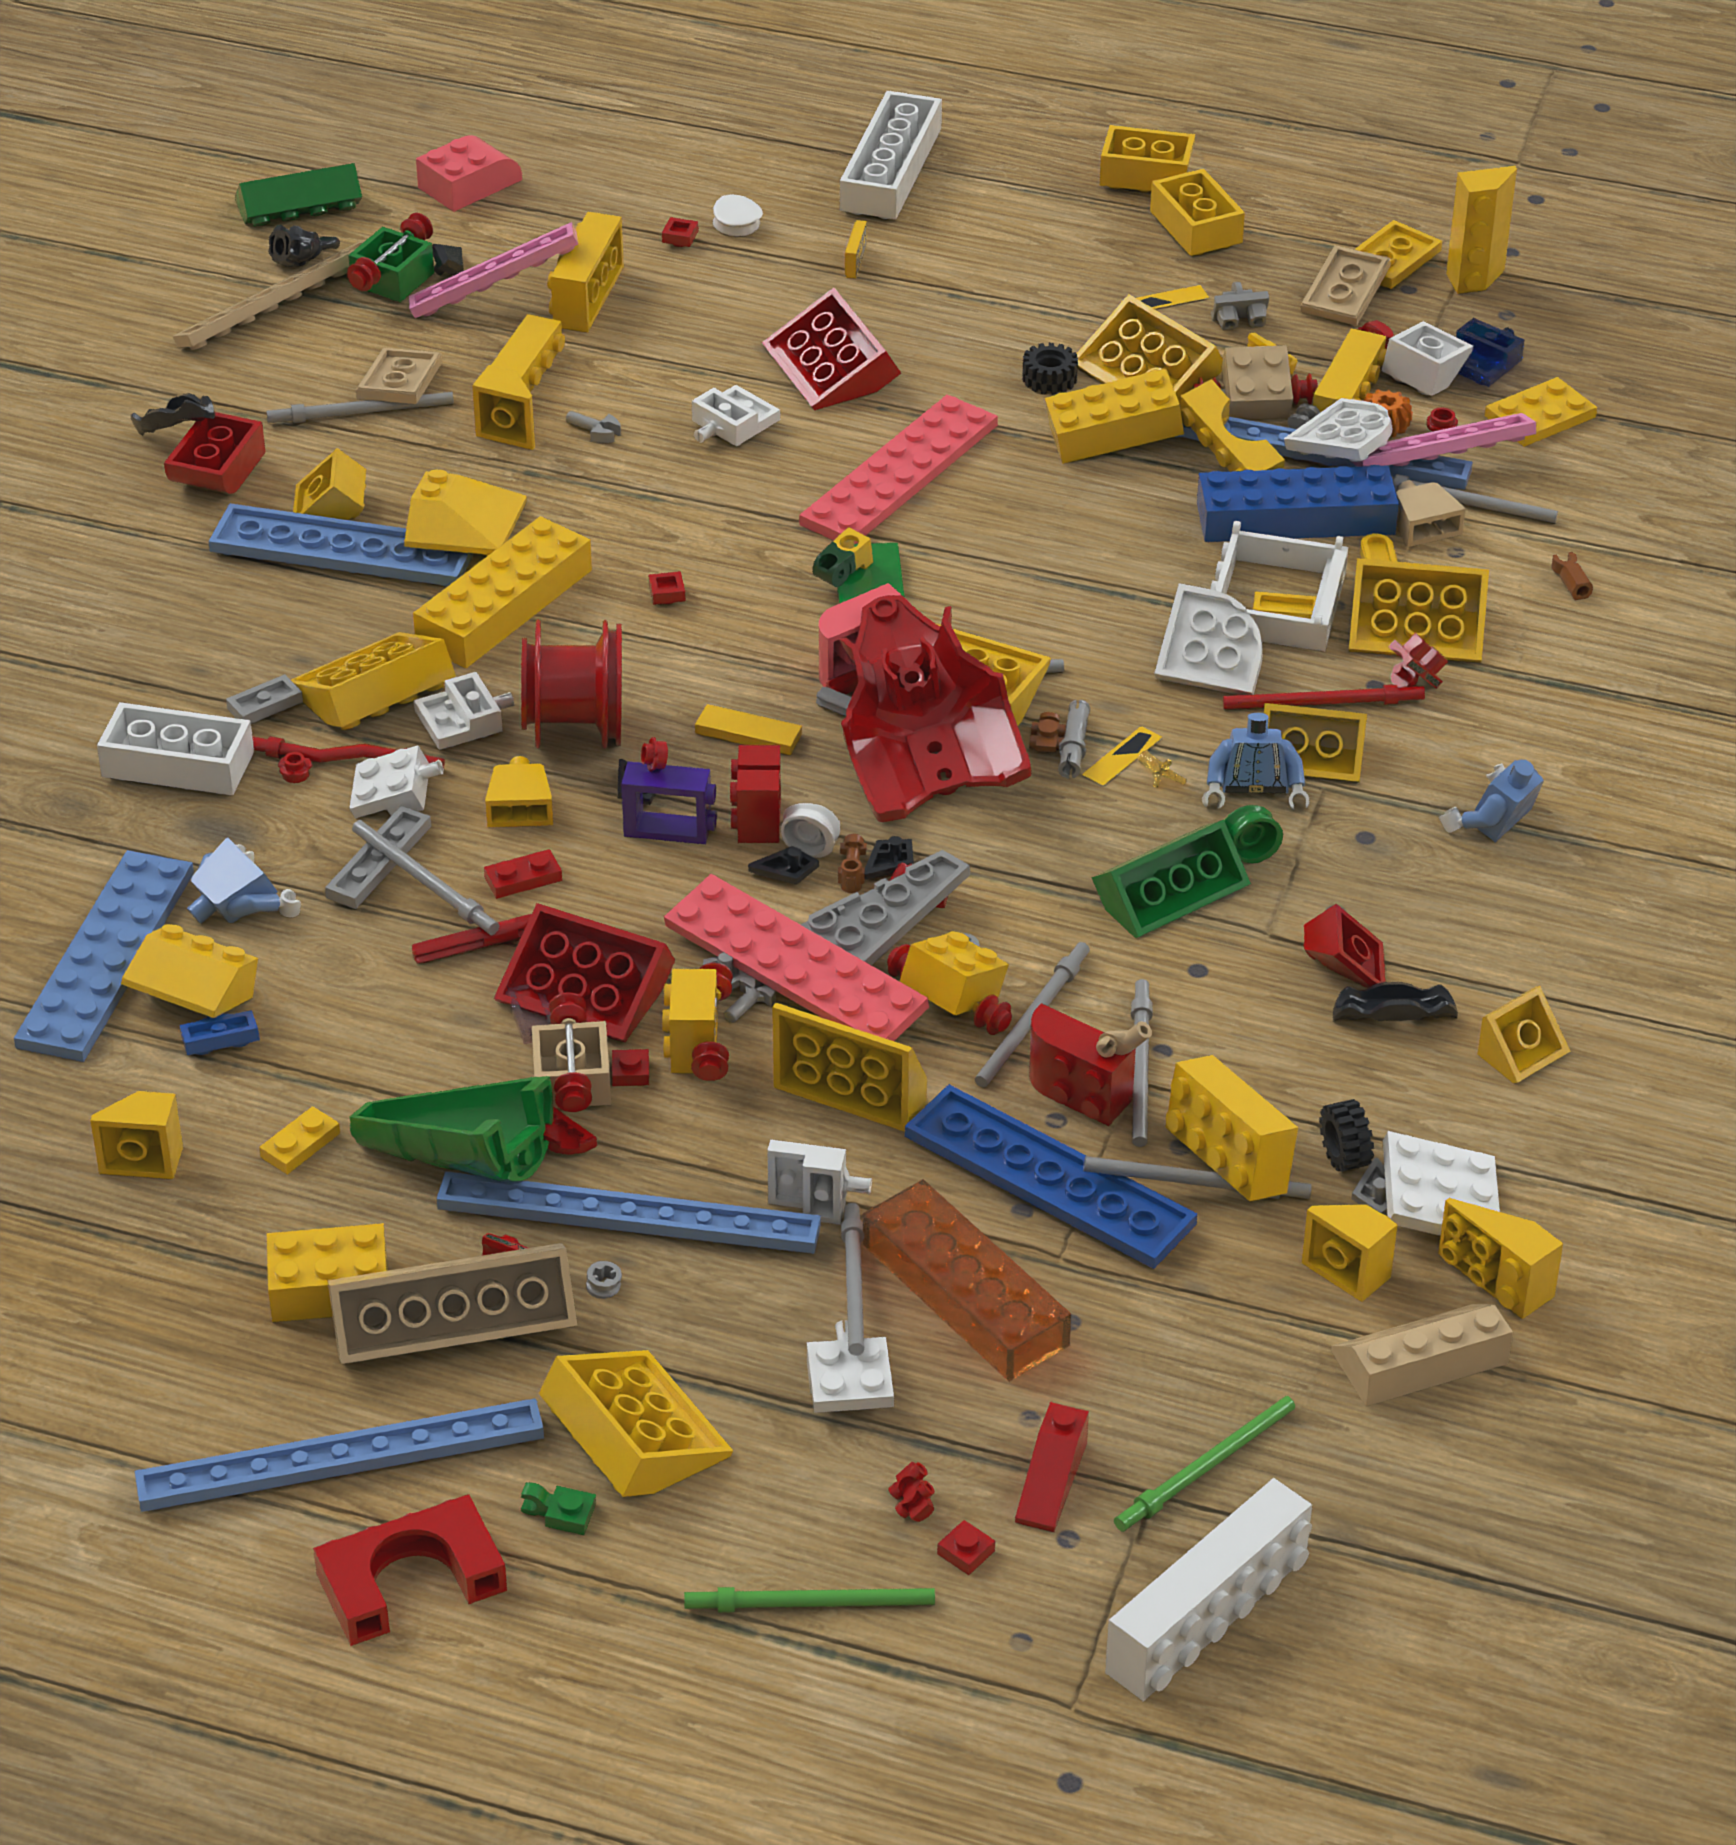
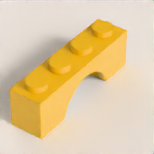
(1206, 413)

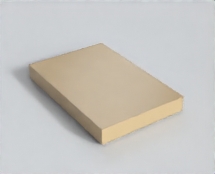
(1345, 285)
(399, 375)

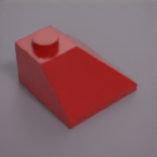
(1345, 946)

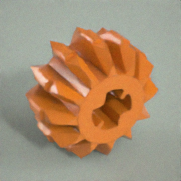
(1397, 406)

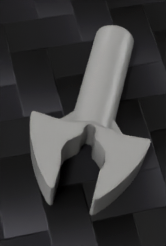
(600, 431)
(753, 994)

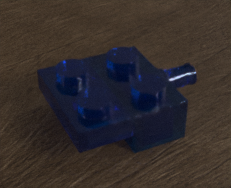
(1493, 351)

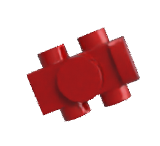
(914, 1491)

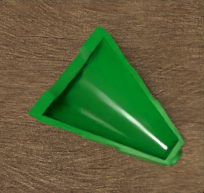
(469, 1129)

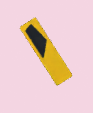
(1174, 297)
(1121, 756)

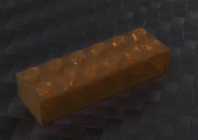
(966, 1280)

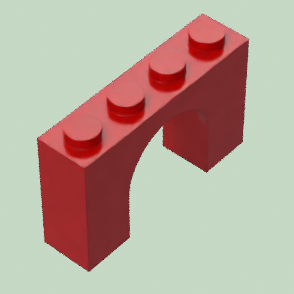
(444, 1532)

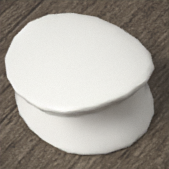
(736, 215)
(810, 829)

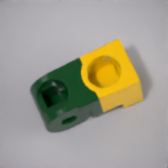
(842, 558)

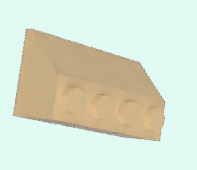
(1425, 1352)

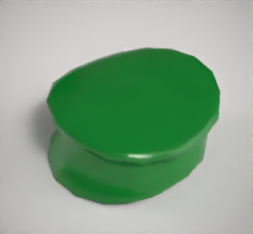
(1254, 833)

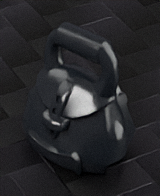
(297, 246)

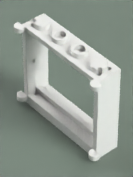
(1292, 554)

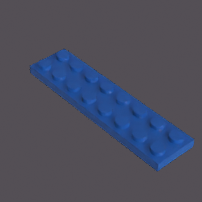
(1050, 1176)

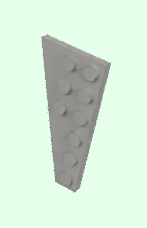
(879, 918)

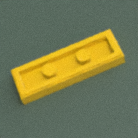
(747, 728)

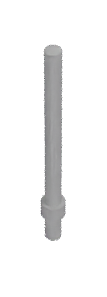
(299, 413)
(1492, 503)
(467, 908)
(1064, 972)
(1141, 1011)
(1176, 1175)
(852, 1236)

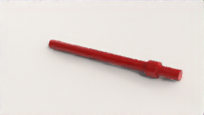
(1388, 694)

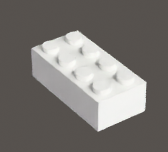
(175, 748)

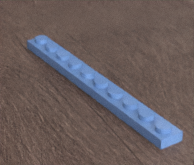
(1443, 470)
(630, 1212)
(338, 1454)

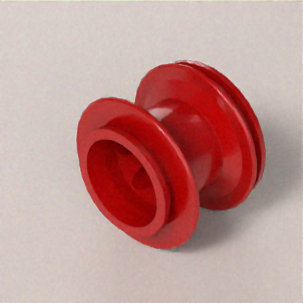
(573, 684)

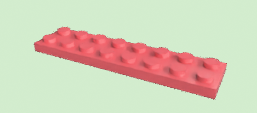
(899, 469)
(795, 960)

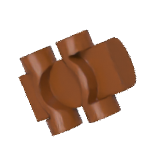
(1047, 733)

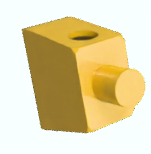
(519, 795)

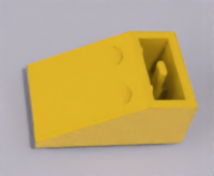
(1501, 1254)

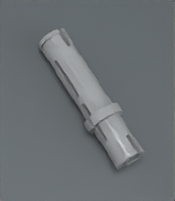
(1073, 746)

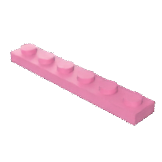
(500, 267)
(1452, 440)

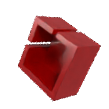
(756, 793)

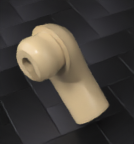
(1123, 1041)

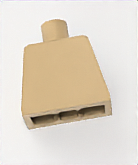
(1427, 513)

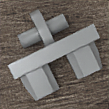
(1240, 304)

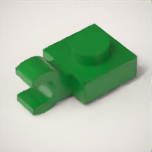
(564, 1510)

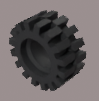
(1050, 368)
(1346, 1135)

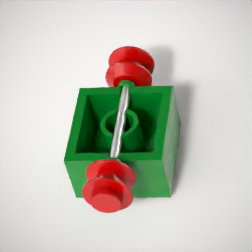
(394, 261)

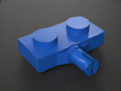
(219, 1032)

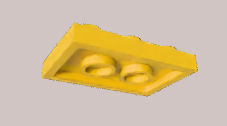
(1405, 248)
(1550, 404)

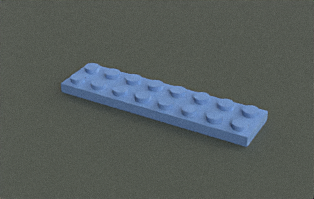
(332, 545)
(90, 974)

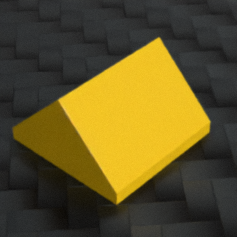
(1521, 1036)

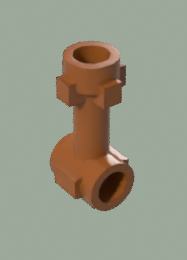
(851, 873)

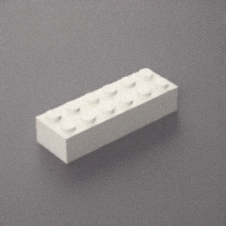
(890, 155)
(1208, 1589)

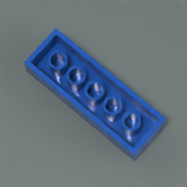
(1298, 502)

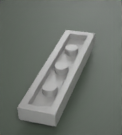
(369, 865)

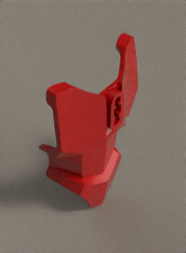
(924, 698)

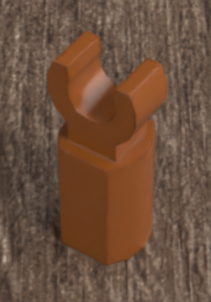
(1572, 576)

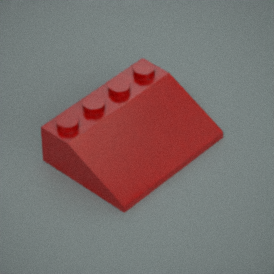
(831, 353)
(605, 965)

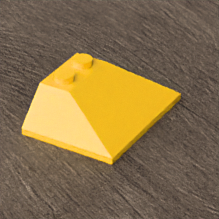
(461, 514)

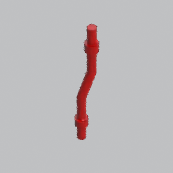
(277, 748)

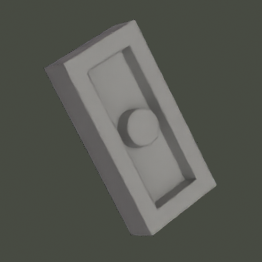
(265, 699)

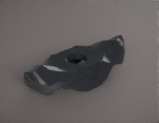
(179, 409)
(1394, 1002)

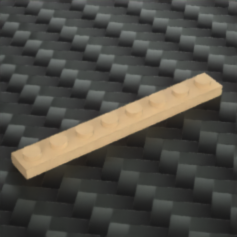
(265, 300)

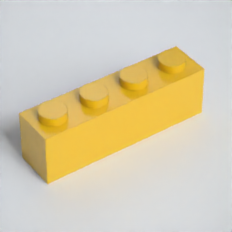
(532, 349)
(1352, 369)

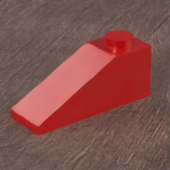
(1053, 1466)

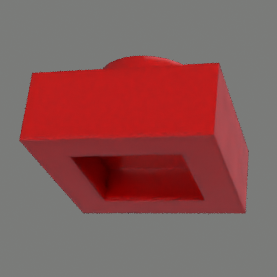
(680, 232)
(667, 588)
(630, 1067)
(966, 1547)

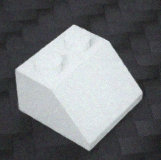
(1425, 358)

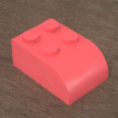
(465, 172)
(842, 622)

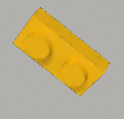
(299, 1140)

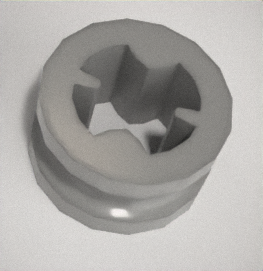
(597, 1272)

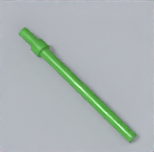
(1152, 1501)
(728, 1599)

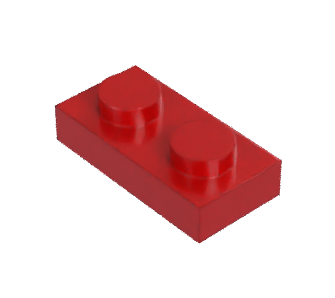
(523, 873)

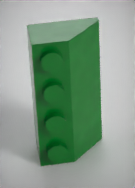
(298, 194)
(1172, 879)

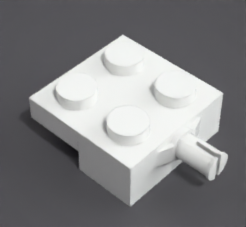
(732, 415)
(462, 711)
(392, 782)
(811, 1179)
(849, 1381)

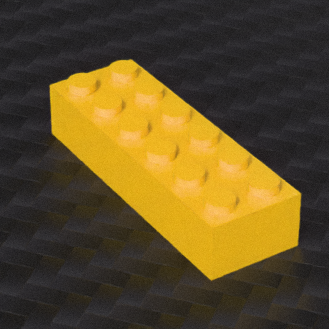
(505, 590)

